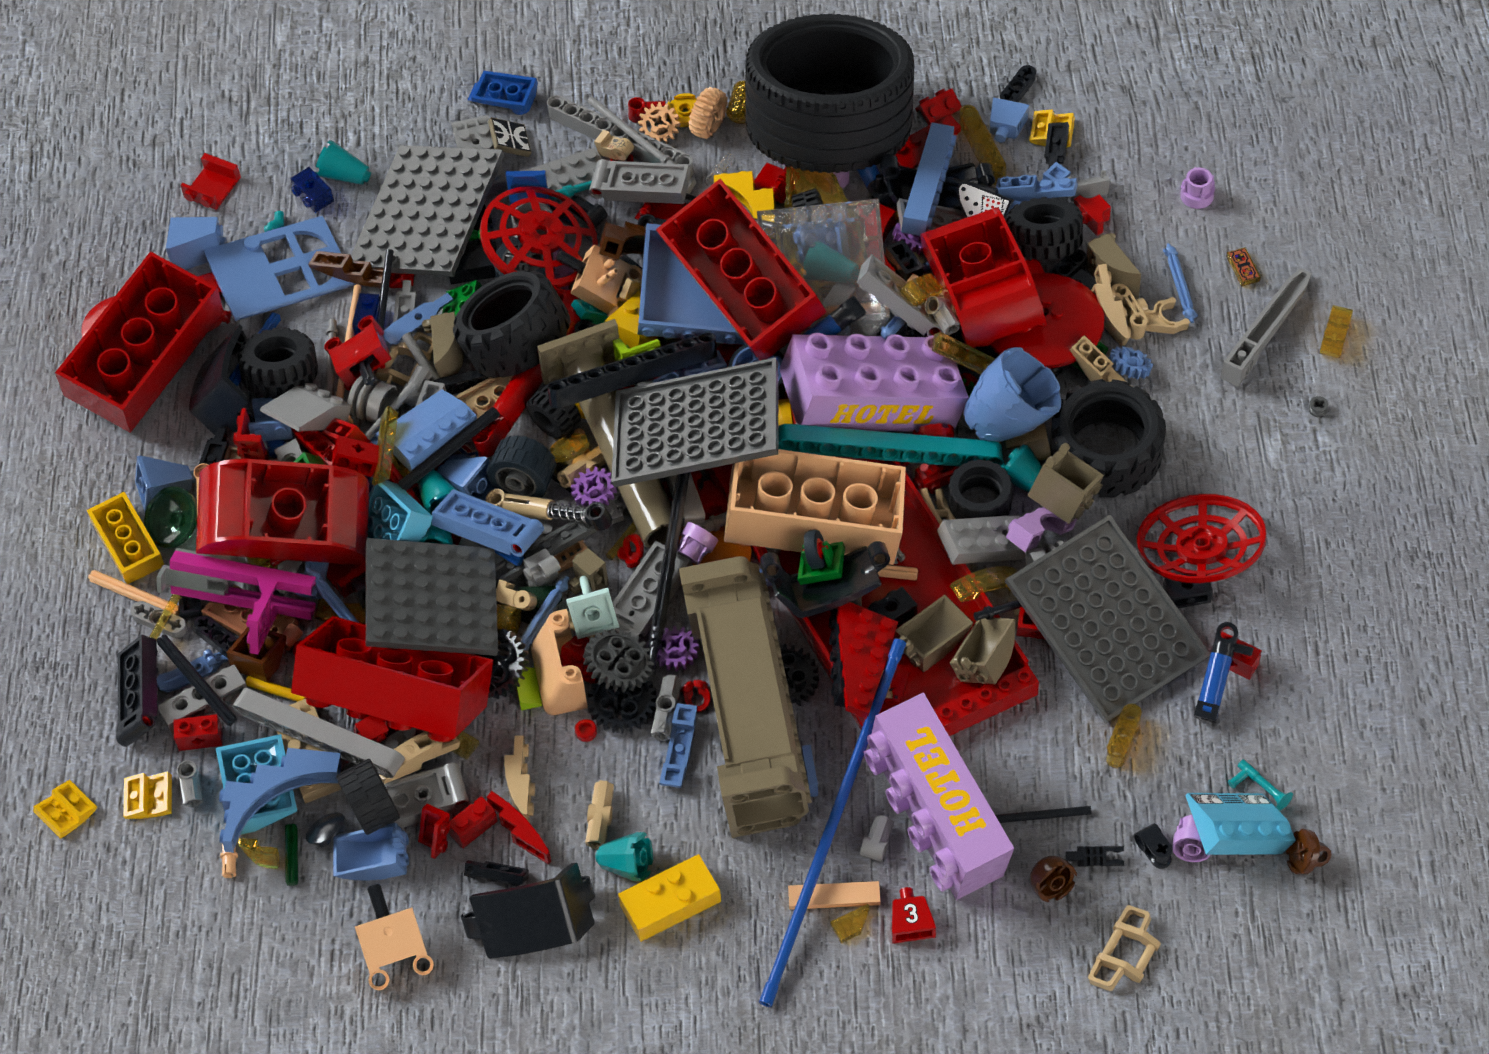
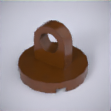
(1306, 851)

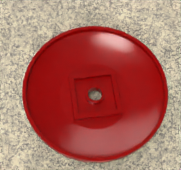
(1071, 315)

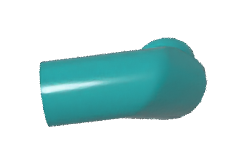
(278, 221)

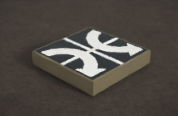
(509, 137)

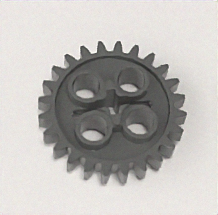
(629, 670)

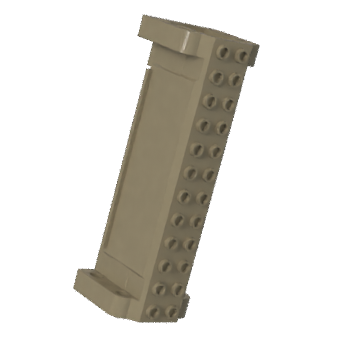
(764, 765)

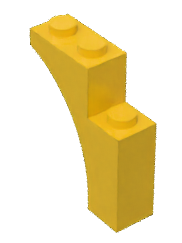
(743, 188)

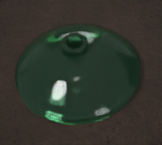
(164, 514)

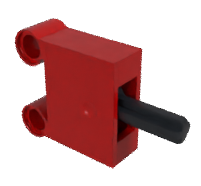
(360, 353)

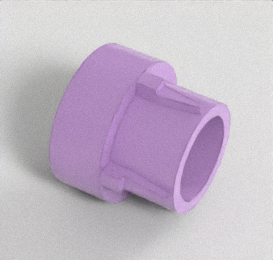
(1198, 188)
(696, 542)
(1187, 841)

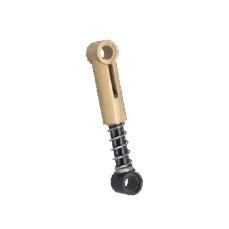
(547, 509)

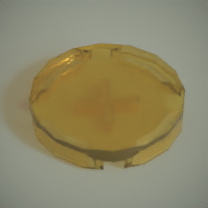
(570, 448)

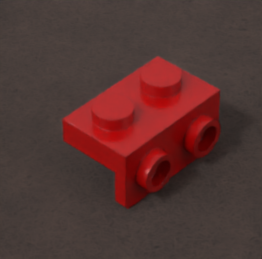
(939, 106)
(434, 829)

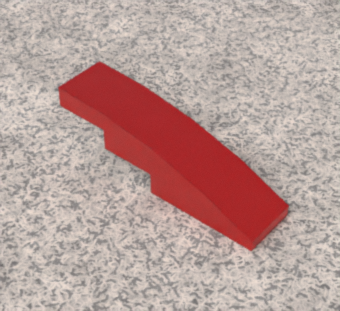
(521, 830)

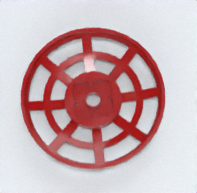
(528, 236)
(1211, 539)

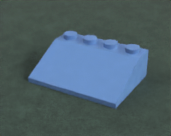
(429, 427)

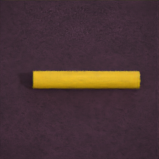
(272, 688)

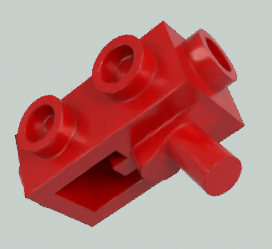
(933, 476)

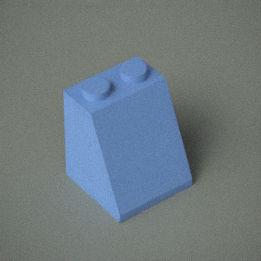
(190, 237)

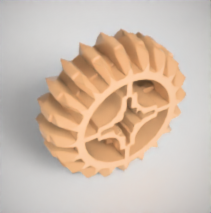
(708, 112)

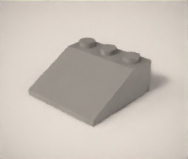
(307, 408)

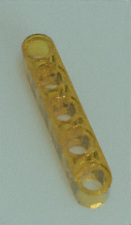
(981, 140)

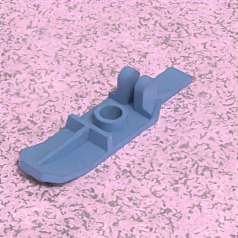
(409, 323)
(175, 679)

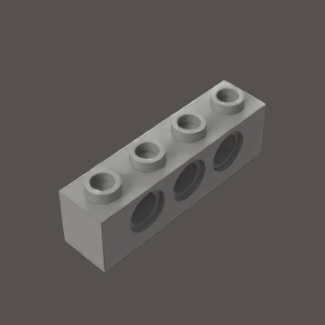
(189, 698)

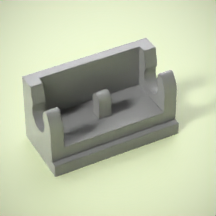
(1092, 186)

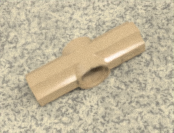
(579, 464)
(599, 814)

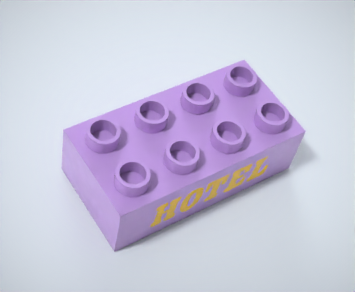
(871, 382)
(938, 796)

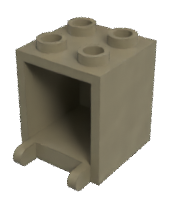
(1066, 485)

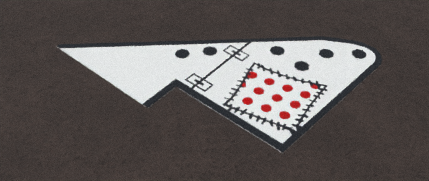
(977, 200)

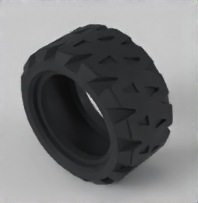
(508, 321)
(1117, 404)

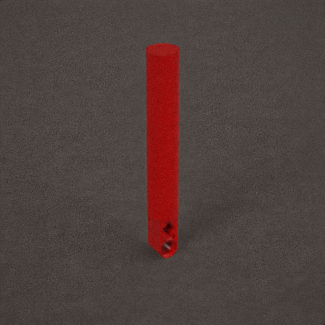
(512, 403)

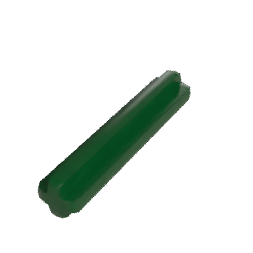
(291, 854)

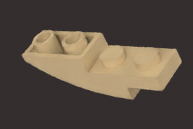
(1114, 312)
(1094, 362)
(419, 750)
(518, 778)

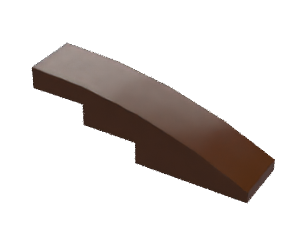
(347, 269)

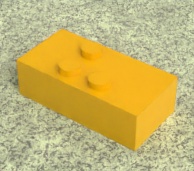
(627, 321)
(125, 538)
(669, 897)

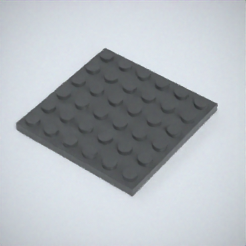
(431, 597)

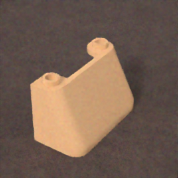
(559, 686)

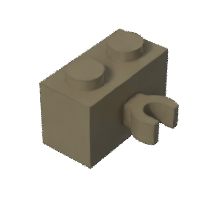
(591, 566)

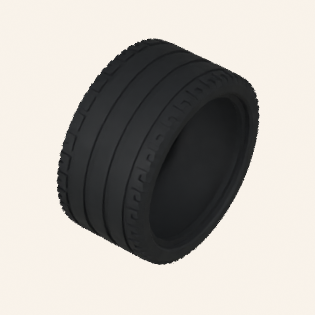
(829, 130)

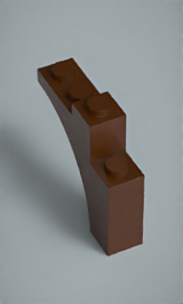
(622, 240)

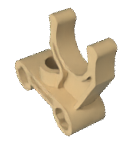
(1143, 319)

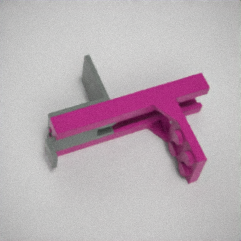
(213, 580)

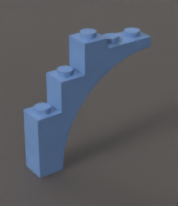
(297, 769)

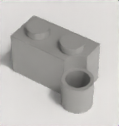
(541, 569)

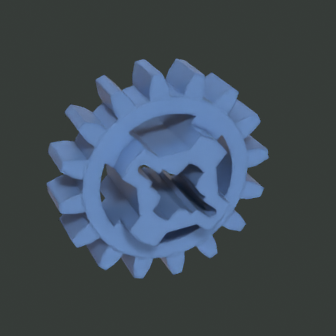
(1130, 362)

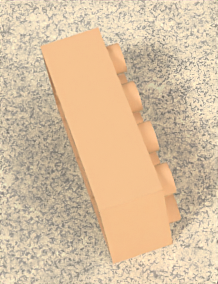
(797, 492)

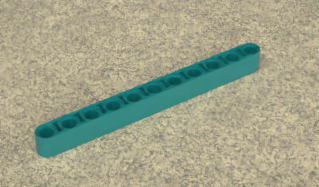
(886, 445)

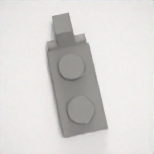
(405, 300)

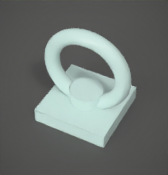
(592, 611)

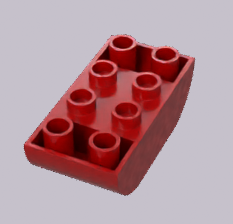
(983, 277)
(283, 511)

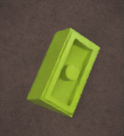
(529, 690)

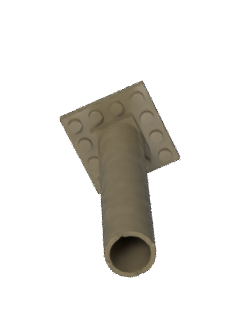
(584, 351)

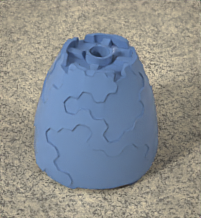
(1012, 397)

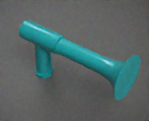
(1282, 799)

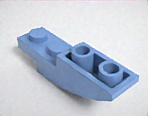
(1028, 187)

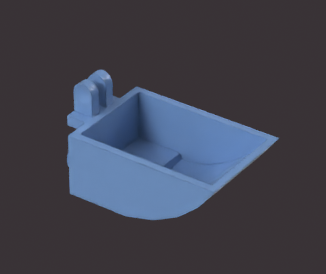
(372, 855)

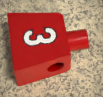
(911, 918)

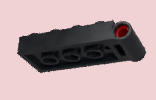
(137, 689)

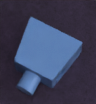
(1007, 119)

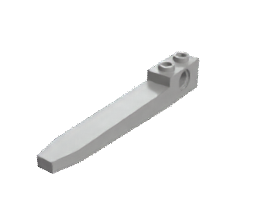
(1258, 335)

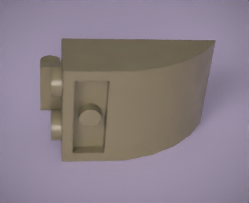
(1106, 251)
(446, 350)
(933, 633)
(985, 651)

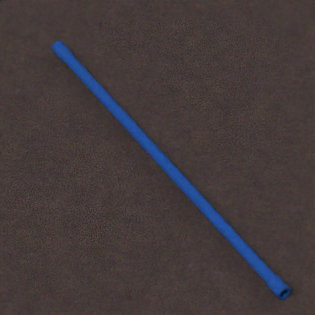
(771, 986)

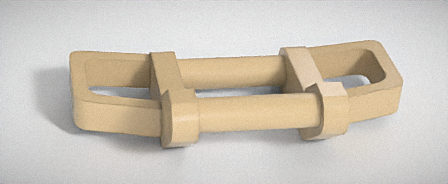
(388, 374)
(1121, 966)

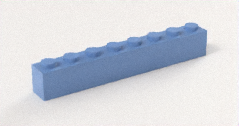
(929, 179)

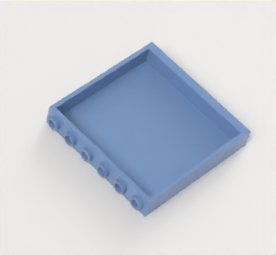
(673, 301)

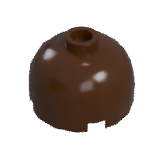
(1052, 878)

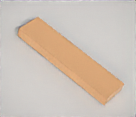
(838, 895)

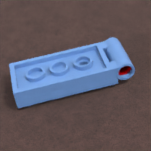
(486, 523)

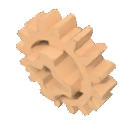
(662, 115)

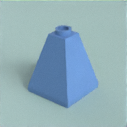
(158, 474)
(468, 476)

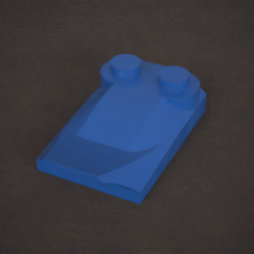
(505, 91)
(526, 178)

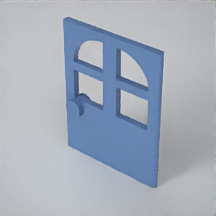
(251, 281)

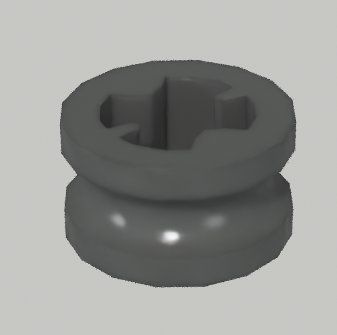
(1319, 401)

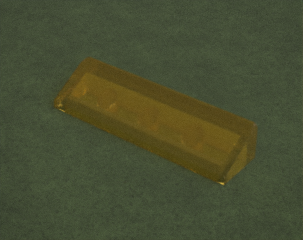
(961, 353)
(386, 445)

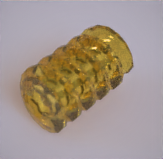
(737, 104)

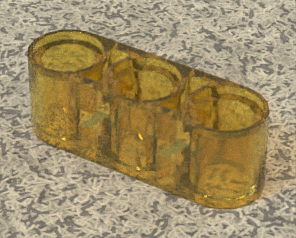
(921, 288)
(1336, 331)
(1123, 744)

